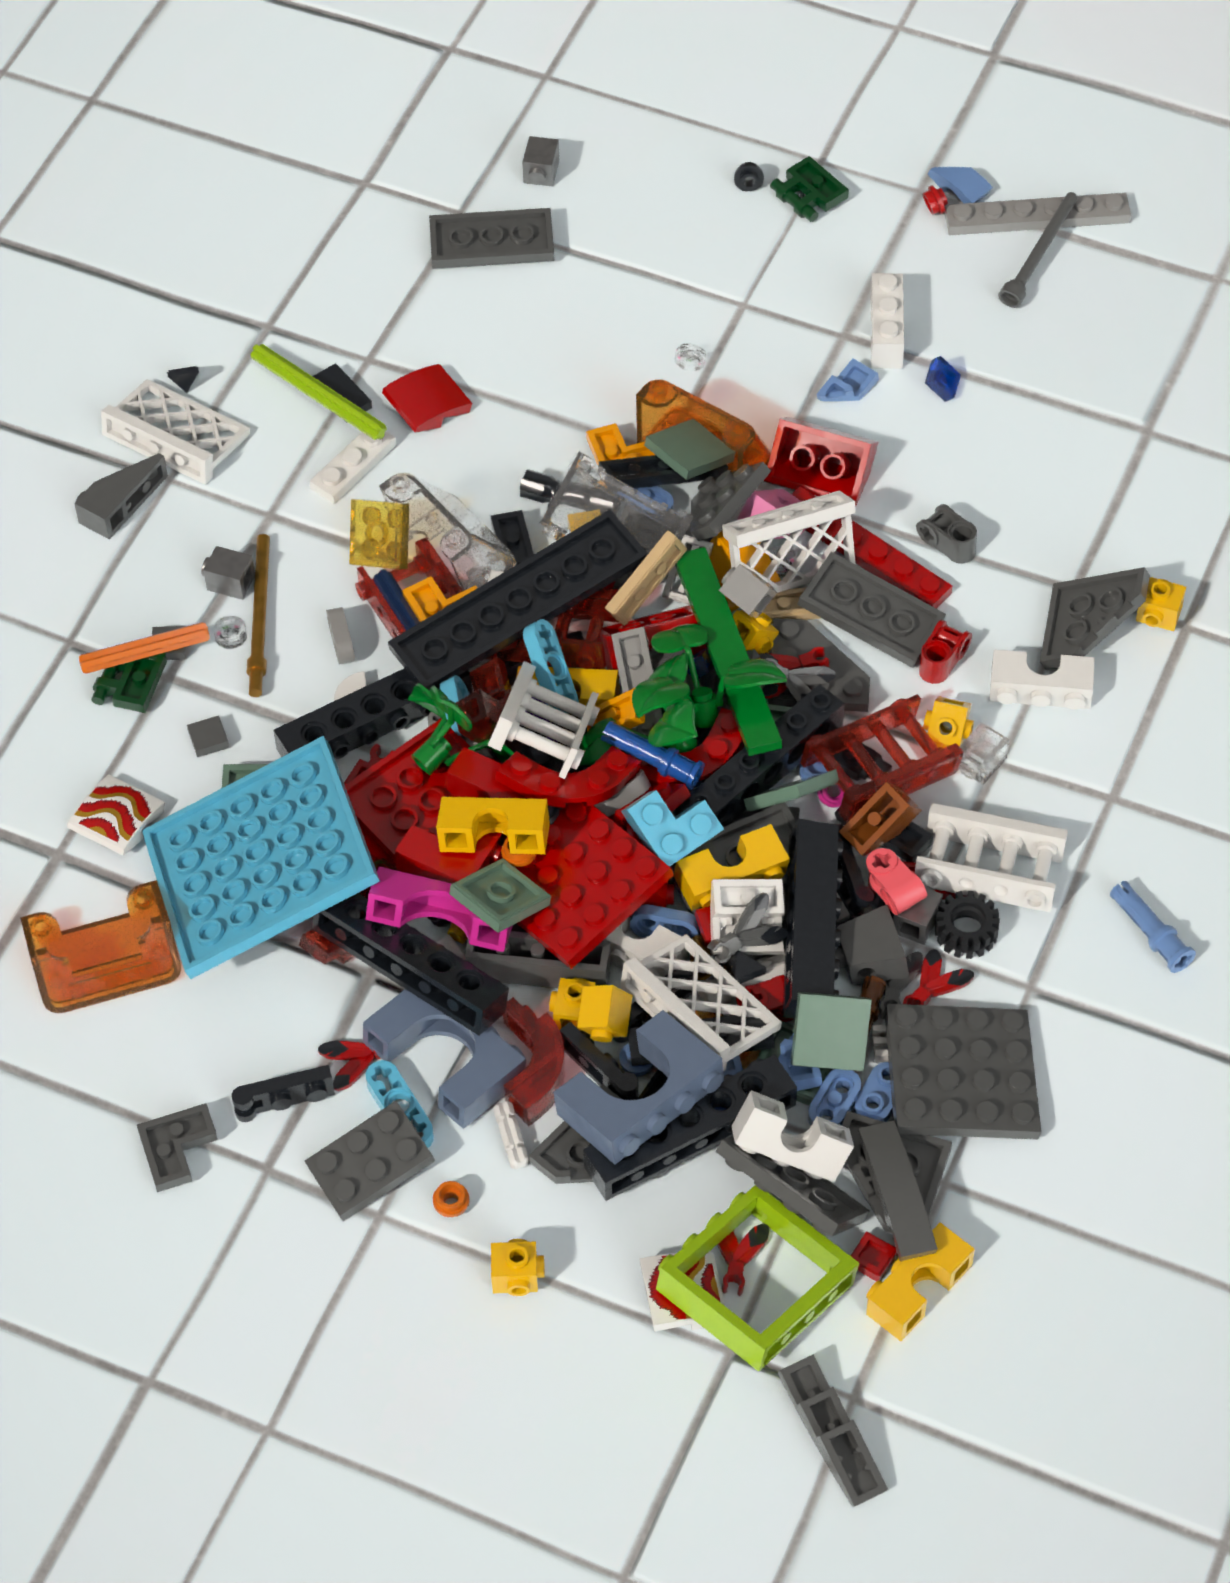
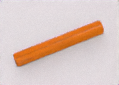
(144, 647)

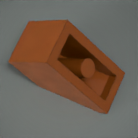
(880, 819)

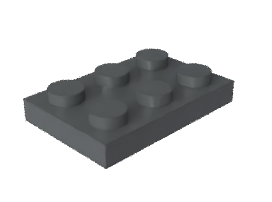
(369, 1160)

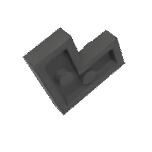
(168, 1137)

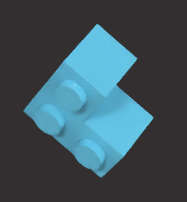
(668, 835)

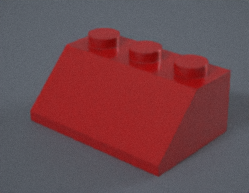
(820, 459)
(653, 624)

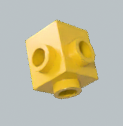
(1162, 604)
(755, 633)
(950, 711)
(567, 1001)
(516, 1267)

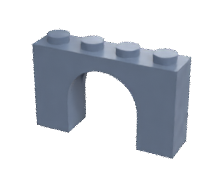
(472, 1087)
(621, 1125)

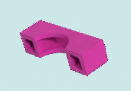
(408, 896)

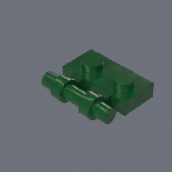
(817, 185)
(135, 686)

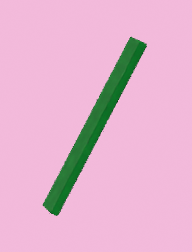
(725, 649)

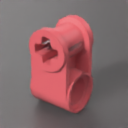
(894, 881)

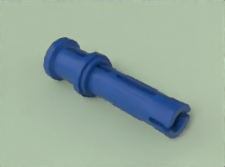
(666, 760)

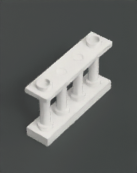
(515, 715)
(994, 833)

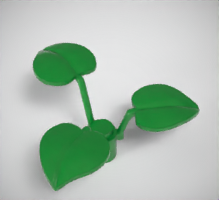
(664, 692)
(672, 730)
(436, 749)

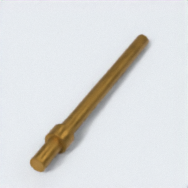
(256, 662)

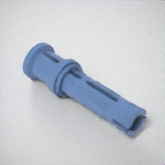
(1161, 937)

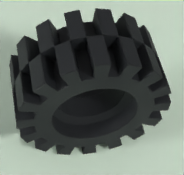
(967, 941)

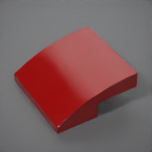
(427, 398)

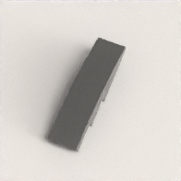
(897, 1190)
(832, 1431)

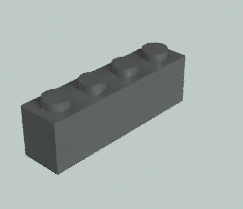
(531, 964)

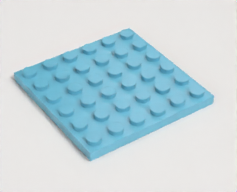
(259, 857)

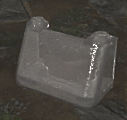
(590, 492)
(466, 541)

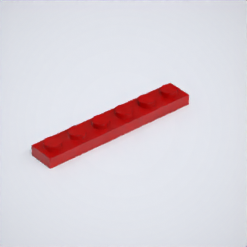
(887, 562)

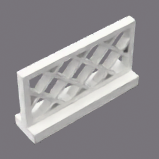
(150, 440)
(793, 520)
(655, 994)

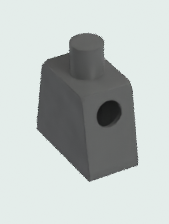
(872, 947)

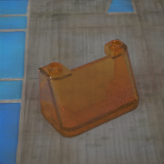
(666, 405)
(104, 956)

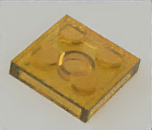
(379, 534)

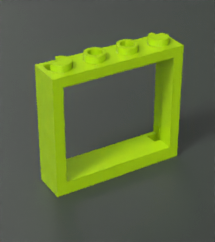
(720, 1321)

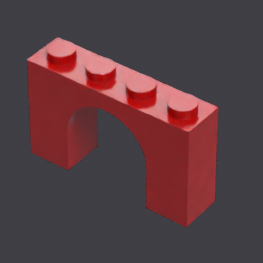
(419, 850)

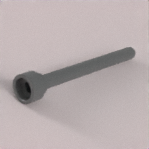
(1014, 292)

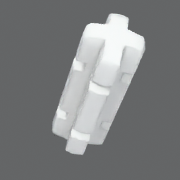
(511, 1135)

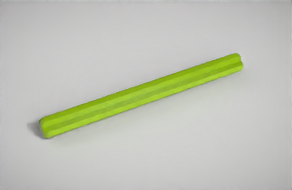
(318, 391)

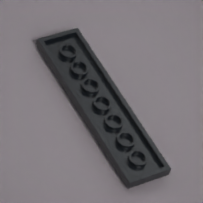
(518, 597)

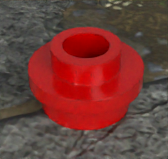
(935, 200)

